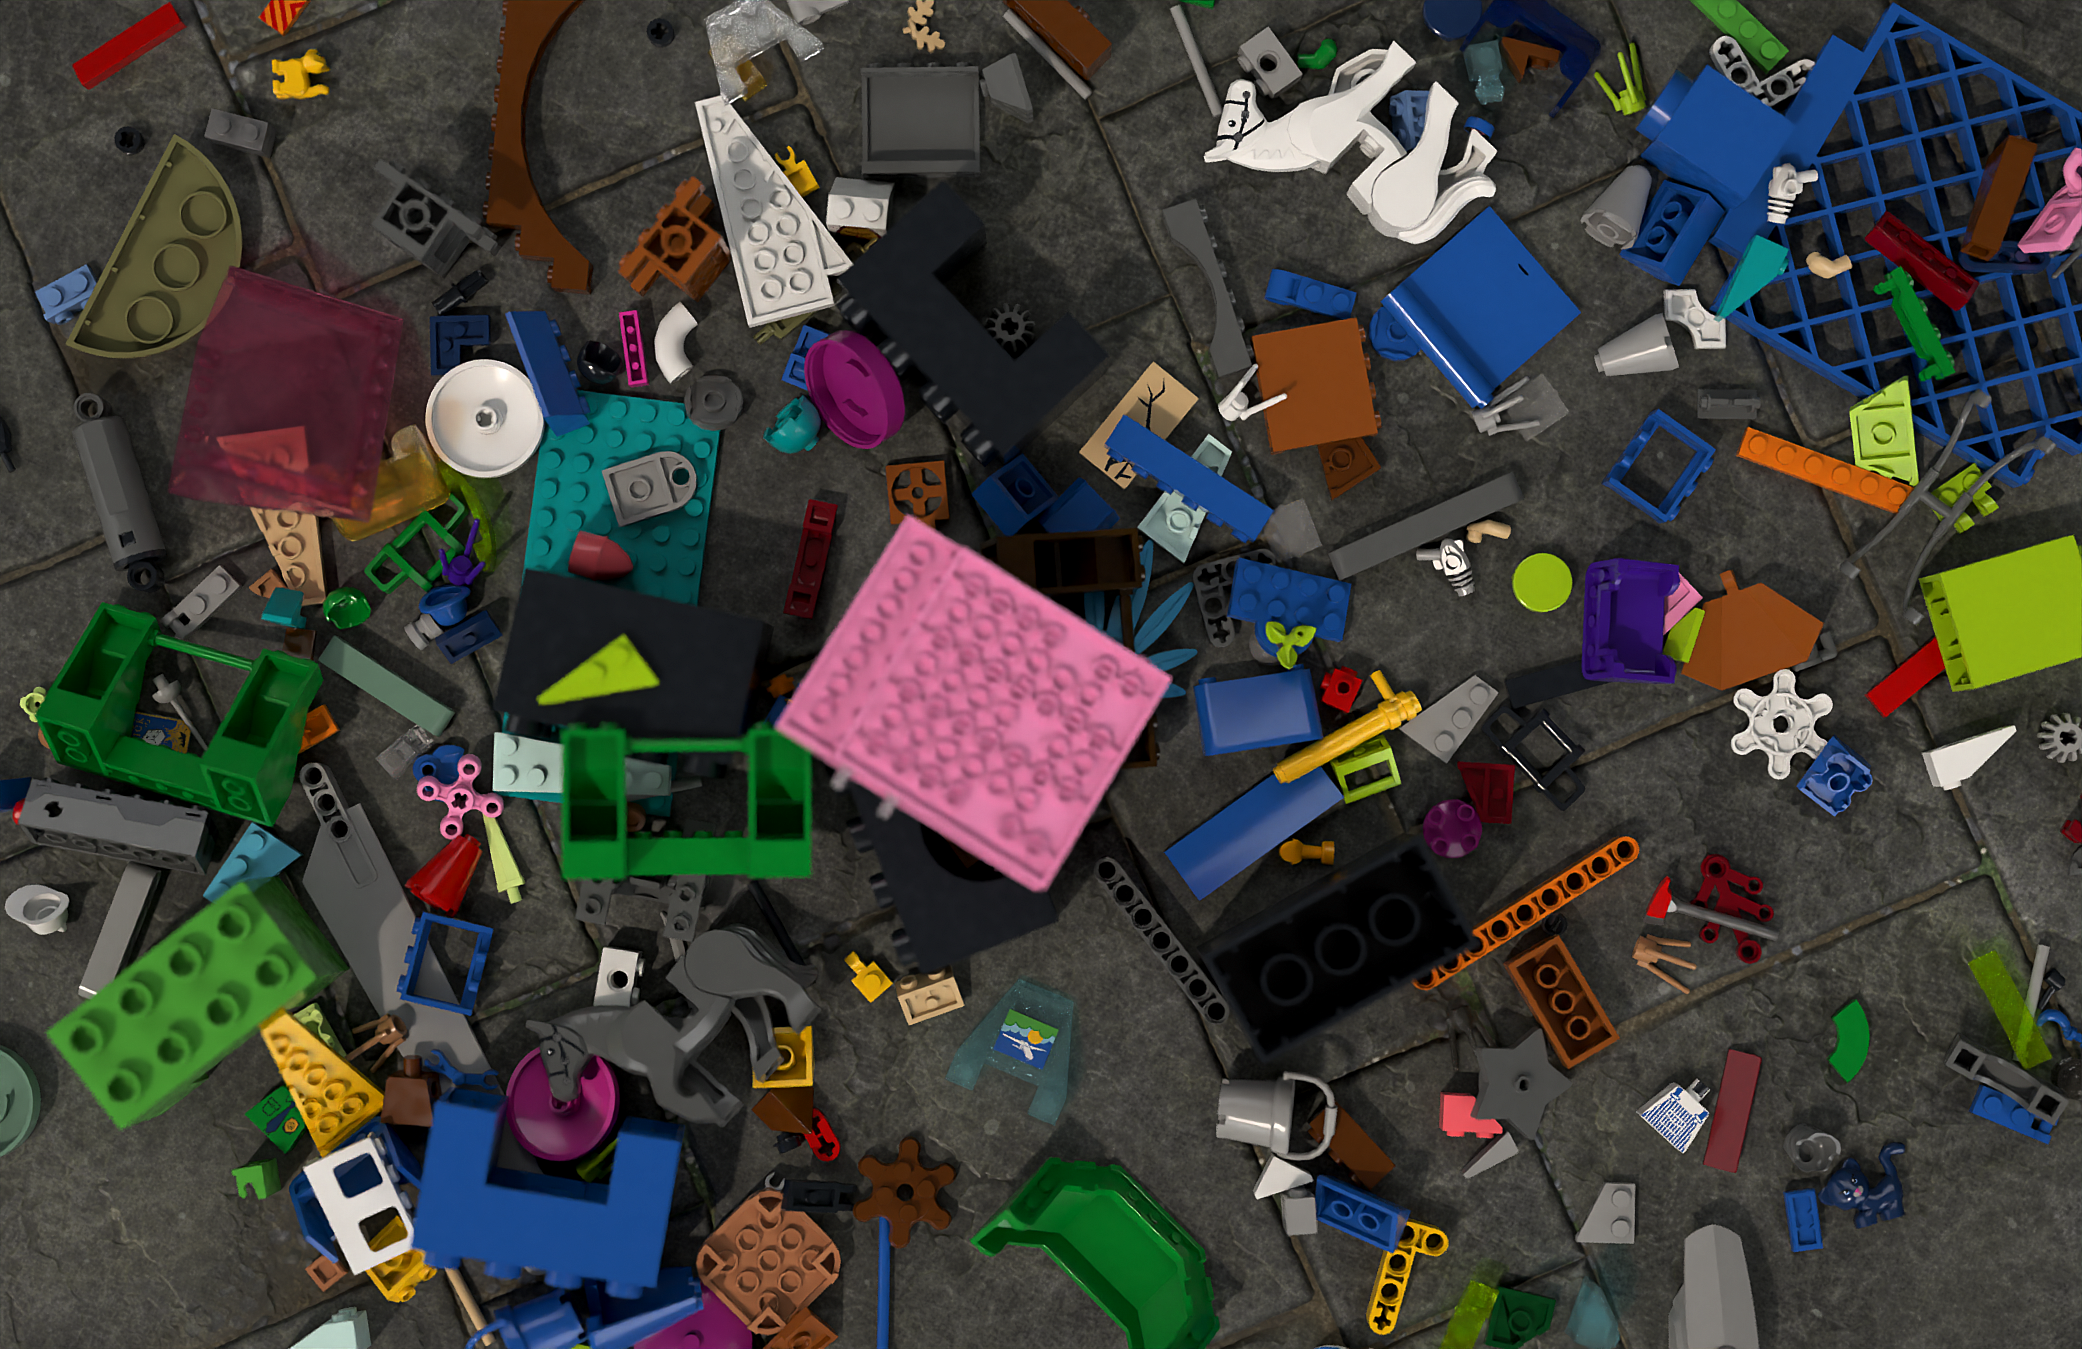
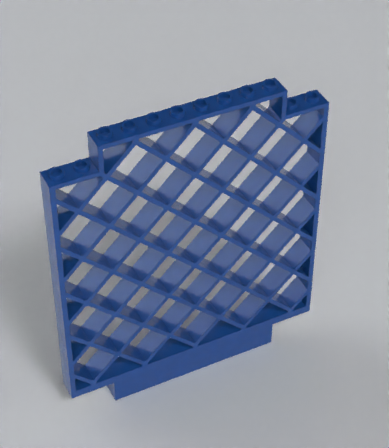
(1815, 111)

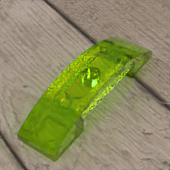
(485, 548)
(2010, 1009)
(1469, 1316)

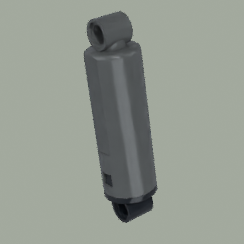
(119, 493)

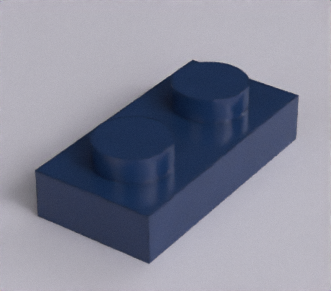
(468, 636)

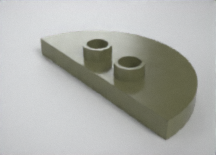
(165, 262)

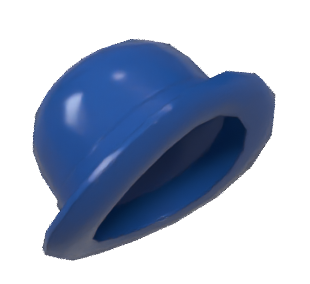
(446, 604)

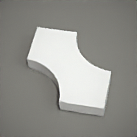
(1684, 308)

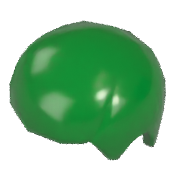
(346, 607)

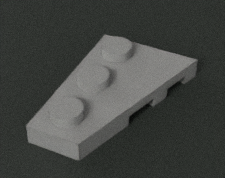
(1451, 718)

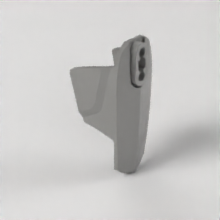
(1716, 1296)

